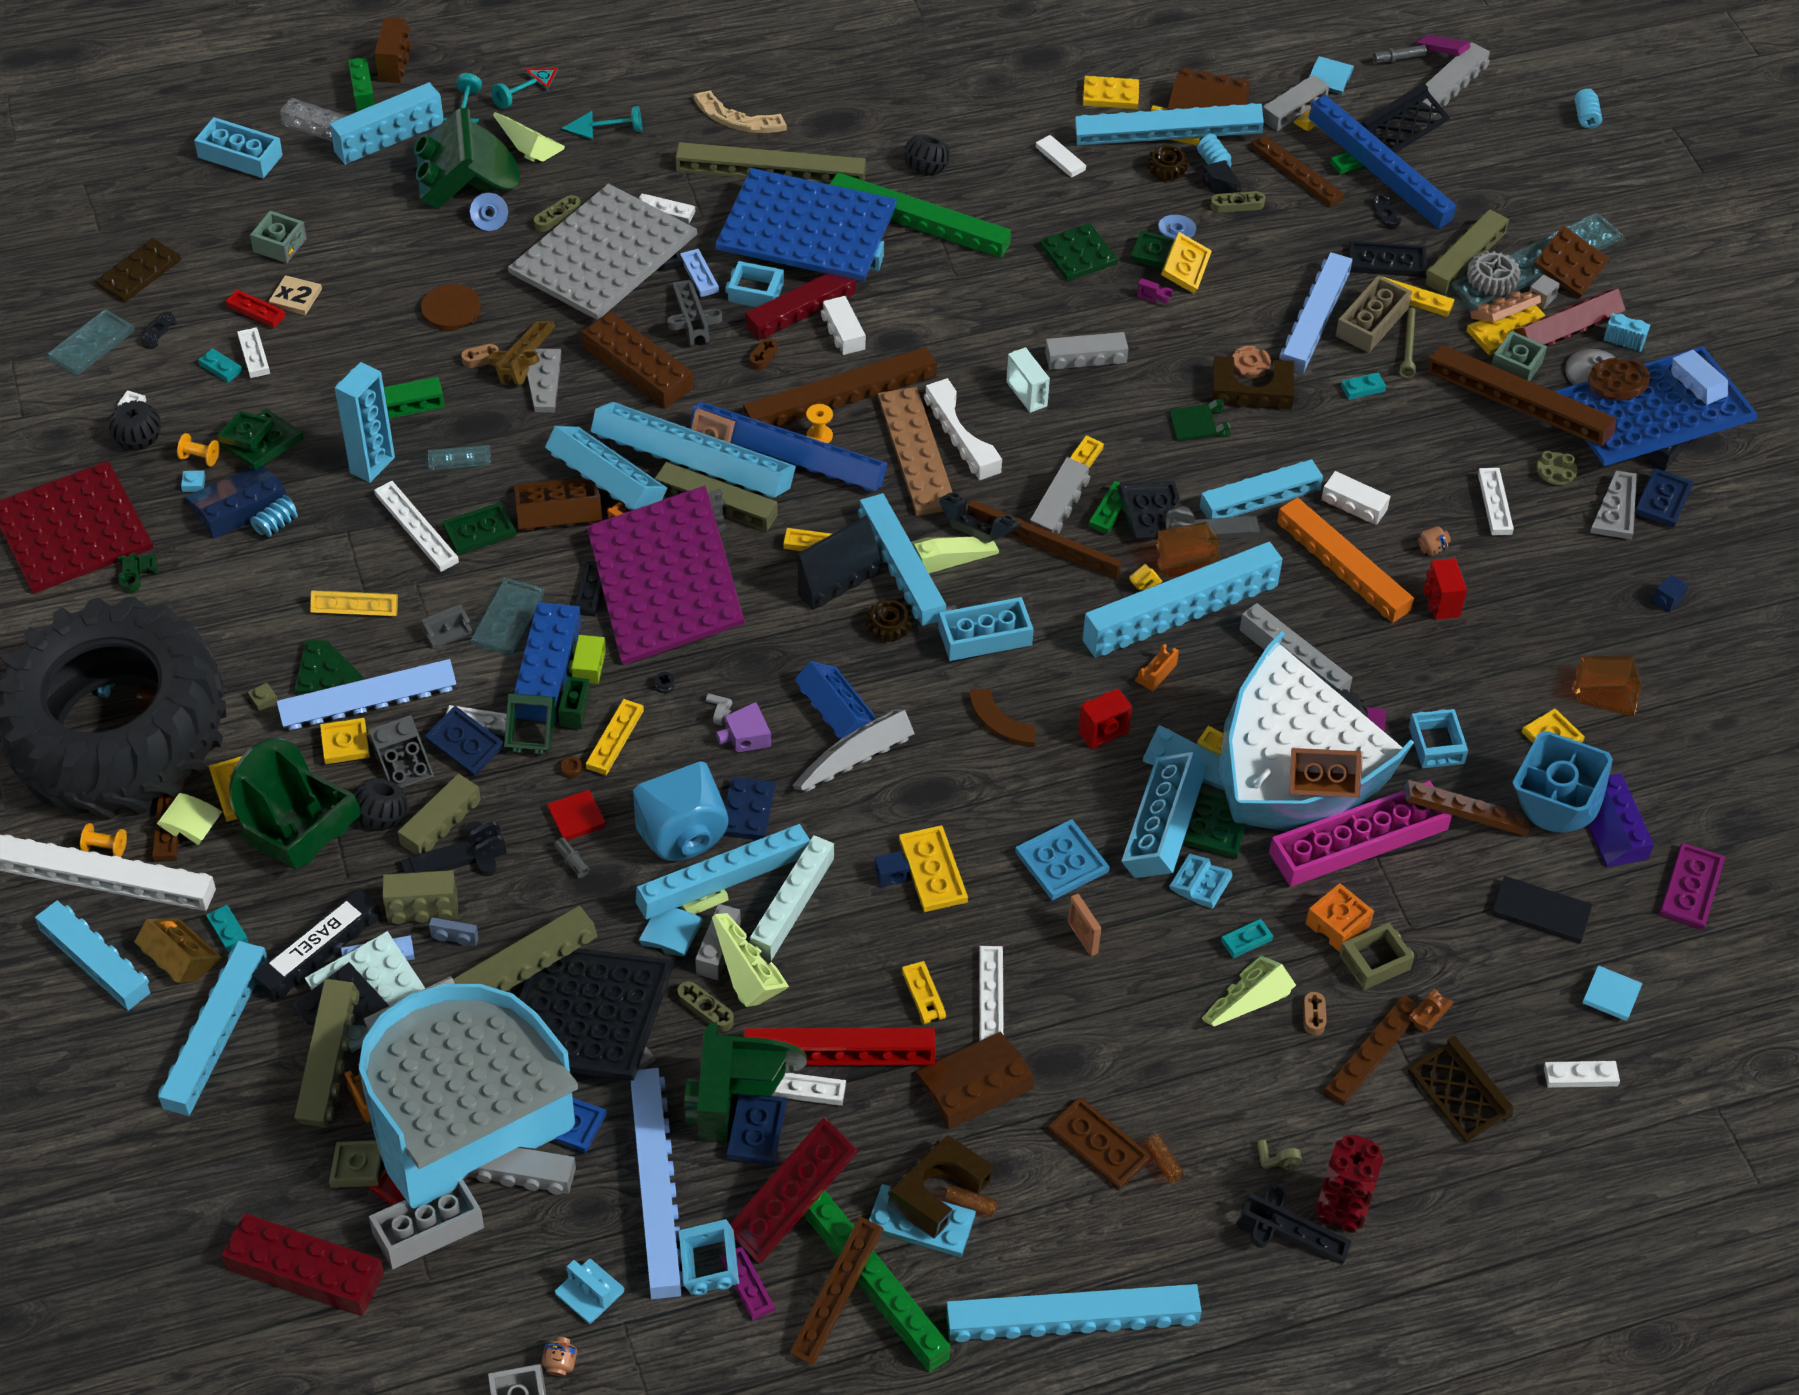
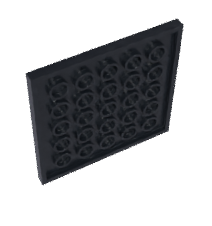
(600, 1007)

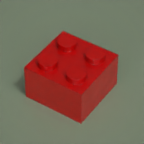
(1445, 589)
(1104, 718)

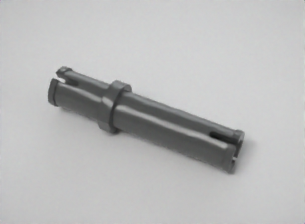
(1398, 54)

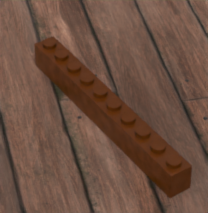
(844, 388)
(1522, 395)

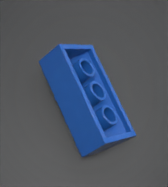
(834, 698)

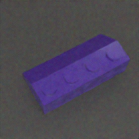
(1619, 826)

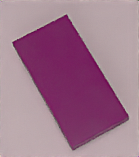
(1692, 886)

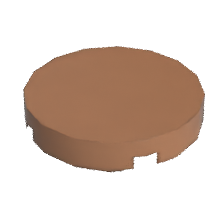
(1251, 362)

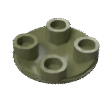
(1557, 468)

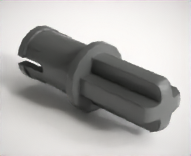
(572, 858)

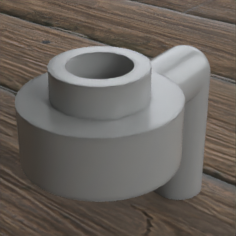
(722, 708)

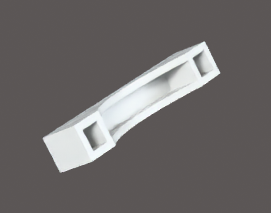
(980, 456)

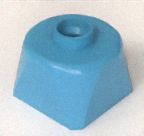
(1562, 782)
(680, 813)

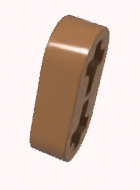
(479, 355)
(1309, 1013)

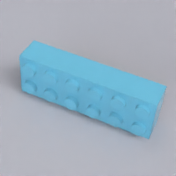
(386, 123)
(365, 421)
(604, 467)
(1164, 815)

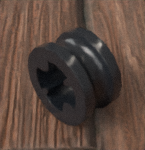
(664, 688)

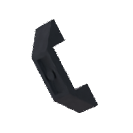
(954, 508)

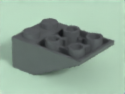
(400, 752)

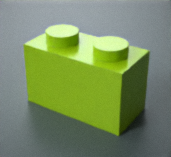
(588, 658)

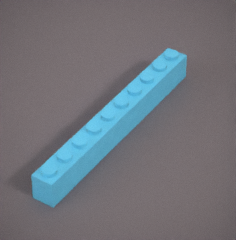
(1169, 124)
(1073, 1312)

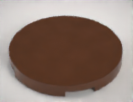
(451, 307)
(1618, 379)

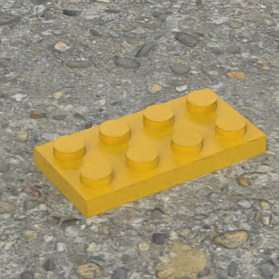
(1492, 334)
(933, 868)

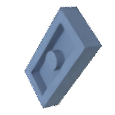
(453, 931)

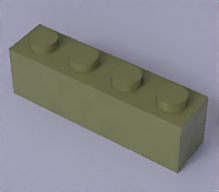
(439, 815)

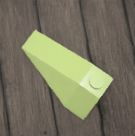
(529, 141)
(946, 552)
(749, 973)
(1260, 985)

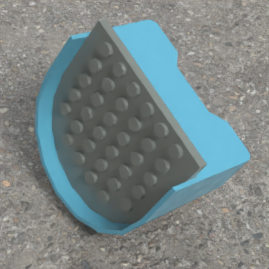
(459, 1083)

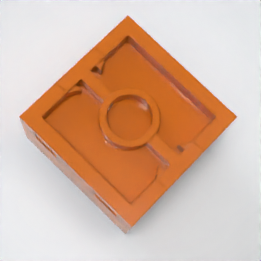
(1339, 916)

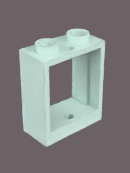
(1027, 379)

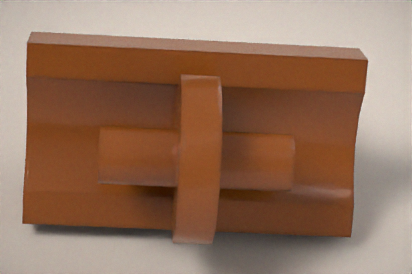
(1430, 1011)

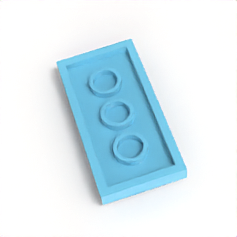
(949, 1241)

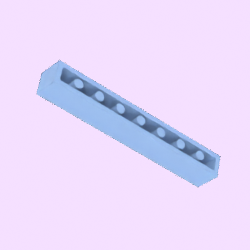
(1316, 311)
(365, 694)

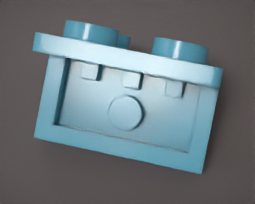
(588, 1290)

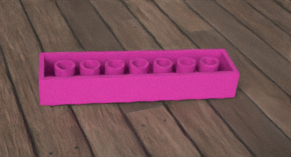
(1354, 836)

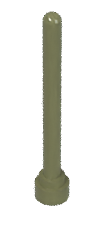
(1408, 368)

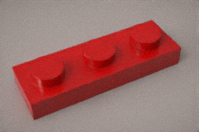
(255, 308)

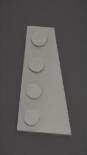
(544, 380)
(1617, 508)

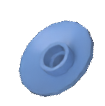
(494, 203)
(1172, 224)

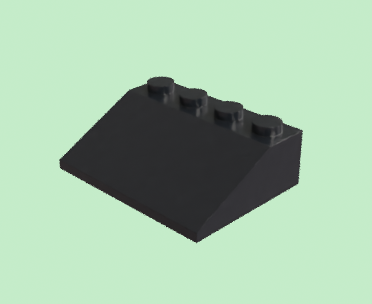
(837, 563)

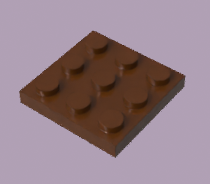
(1571, 262)

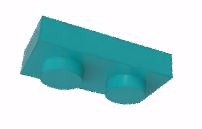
(220, 365)
(1363, 386)
(226, 927)
(1247, 938)

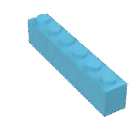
(1261, 490)
(93, 955)

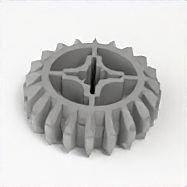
(1493, 273)

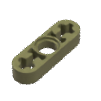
(1251, 197)
(546, 220)
(701, 997)

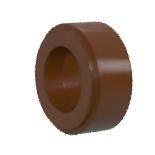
(571, 767)

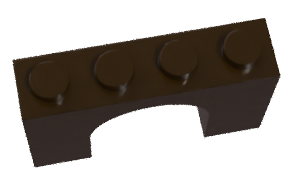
(1276, 394)
(946, 1160)

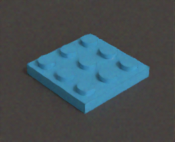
(1062, 859)

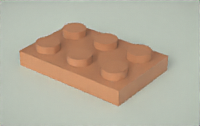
(1506, 306)

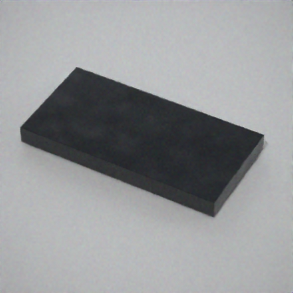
(1388, 259)
(1542, 909)

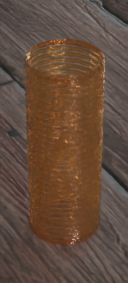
(1152, 1145)
(985, 1201)

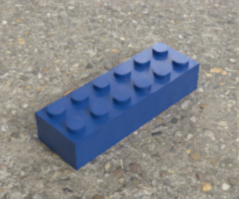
(547, 657)

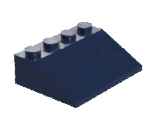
(235, 500)

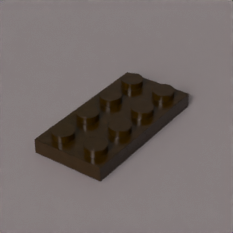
(138, 270)

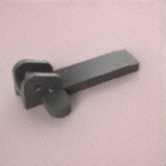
(692, 311)
(1223, 527)

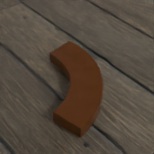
(998, 722)

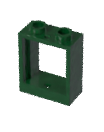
(518, 746)

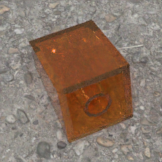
(1187, 549)
(1608, 683)

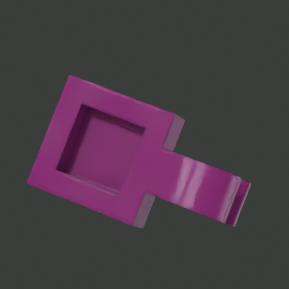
(1150, 291)

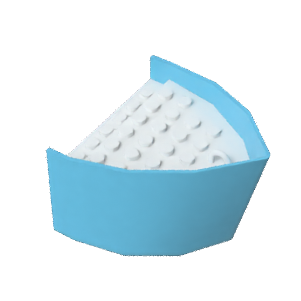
(1285, 709)

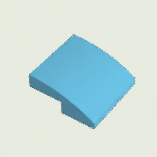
(1332, 73)
(1201, 881)
(671, 931)
(1612, 993)

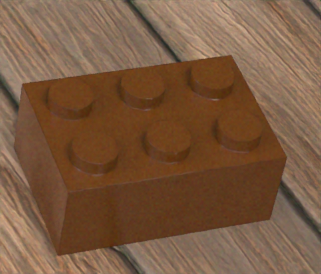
(392, 50)

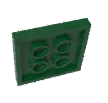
(1078, 252)
(274, 443)
(1213, 827)

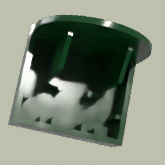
(460, 155)
(287, 806)
(736, 1068)

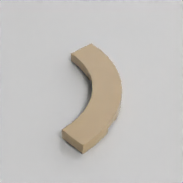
(733, 119)

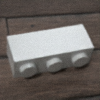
(843, 325)
(1355, 498)

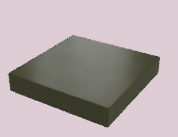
(356, 1164)

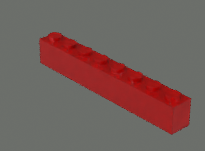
(857, 1045)

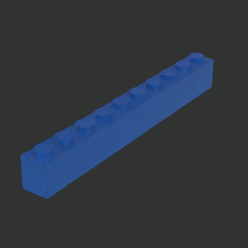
(1382, 161)
(802, 450)

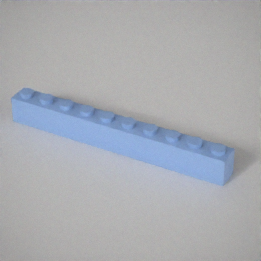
(655, 1184)

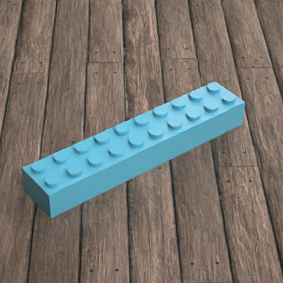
(692, 449)
(1181, 599)

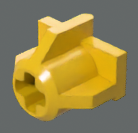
(1144, 578)

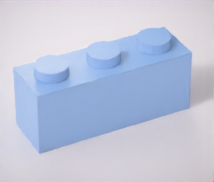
(1699, 377)

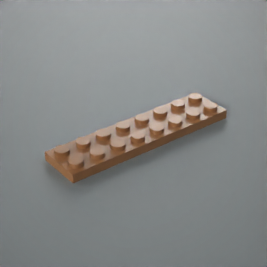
(915, 449)

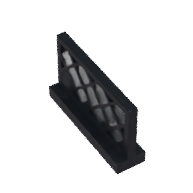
(1400, 106)

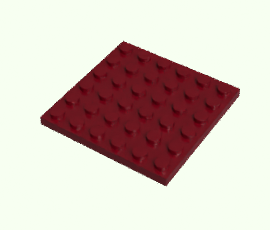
(71, 527)

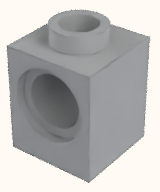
(1546, 288)

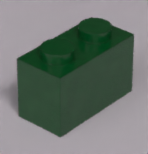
(574, 702)

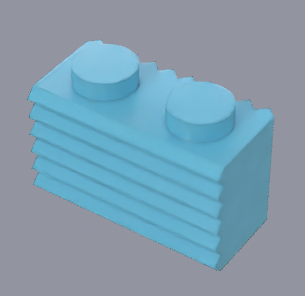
(1626, 332)

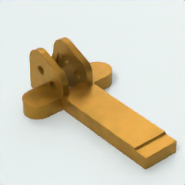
(516, 361)

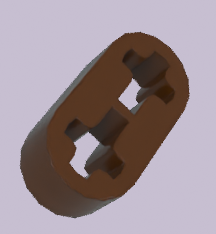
(759, 352)

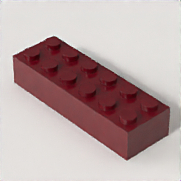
(303, 1264)

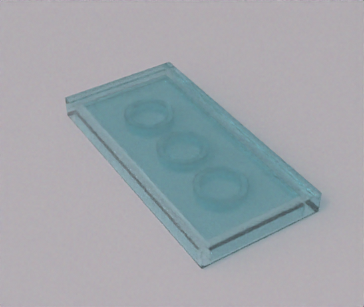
(91, 342)
(507, 616)

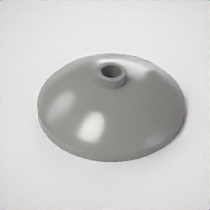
(1581, 363)

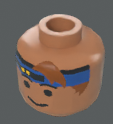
(1434, 541)
(559, 1357)

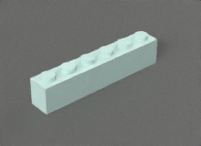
(792, 897)

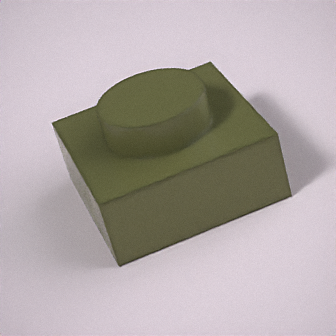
(262, 696)

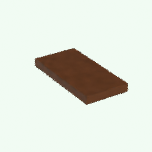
(1099, 1143)

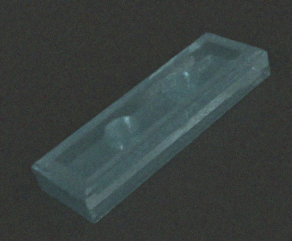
(459, 457)

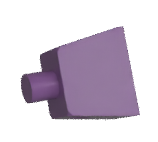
(746, 729)

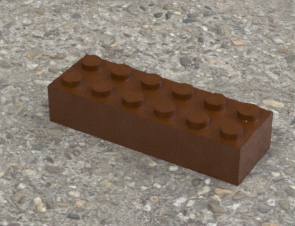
(638, 360)

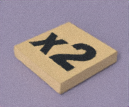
(295, 295)

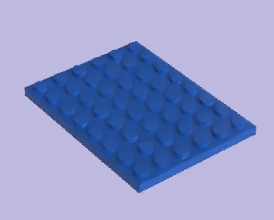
(806, 224)
(1662, 413)

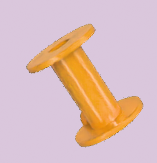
(820, 415)
(186, 447)
(91, 838)

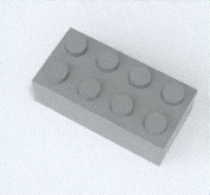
(412, 1233)

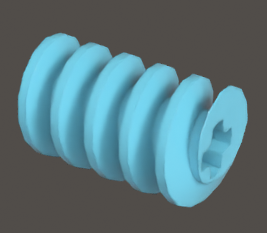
(1588, 108)
(1212, 150)
(273, 516)

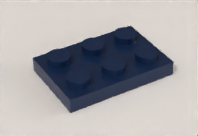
(1664, 497)
(464, 741)
(749, 808)
(757, 1129)

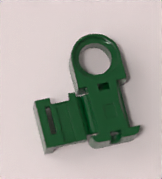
(132, 567)

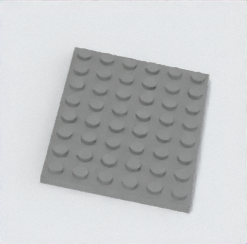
(602, 251)

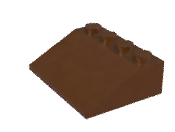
(1207, 90)
(557, 503)
(976, 1079)

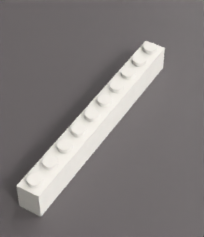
(106, 873)

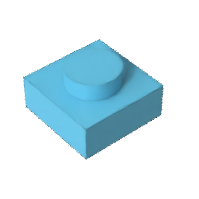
(193, 481)

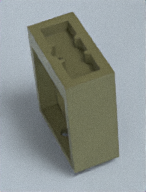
(1358, 966)

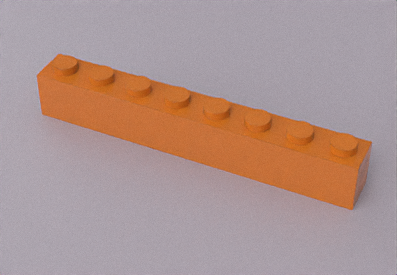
(1345, 560)

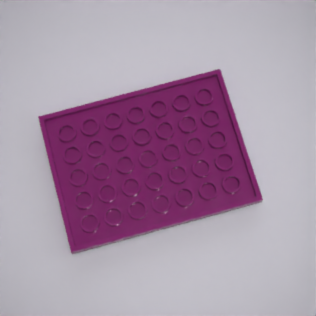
(665, 575)

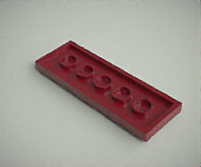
(792, 1189)

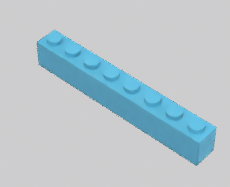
(902, 560)
(721, 871)
(212, 1029)

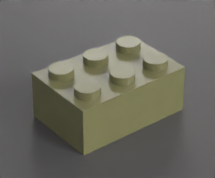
(420, 896)

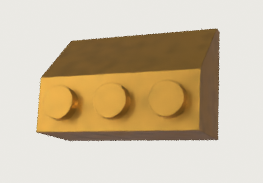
(176, 949)

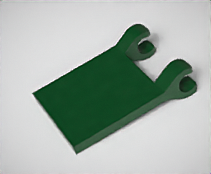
(1198, 422)

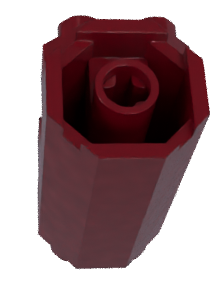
(1349, 1183)

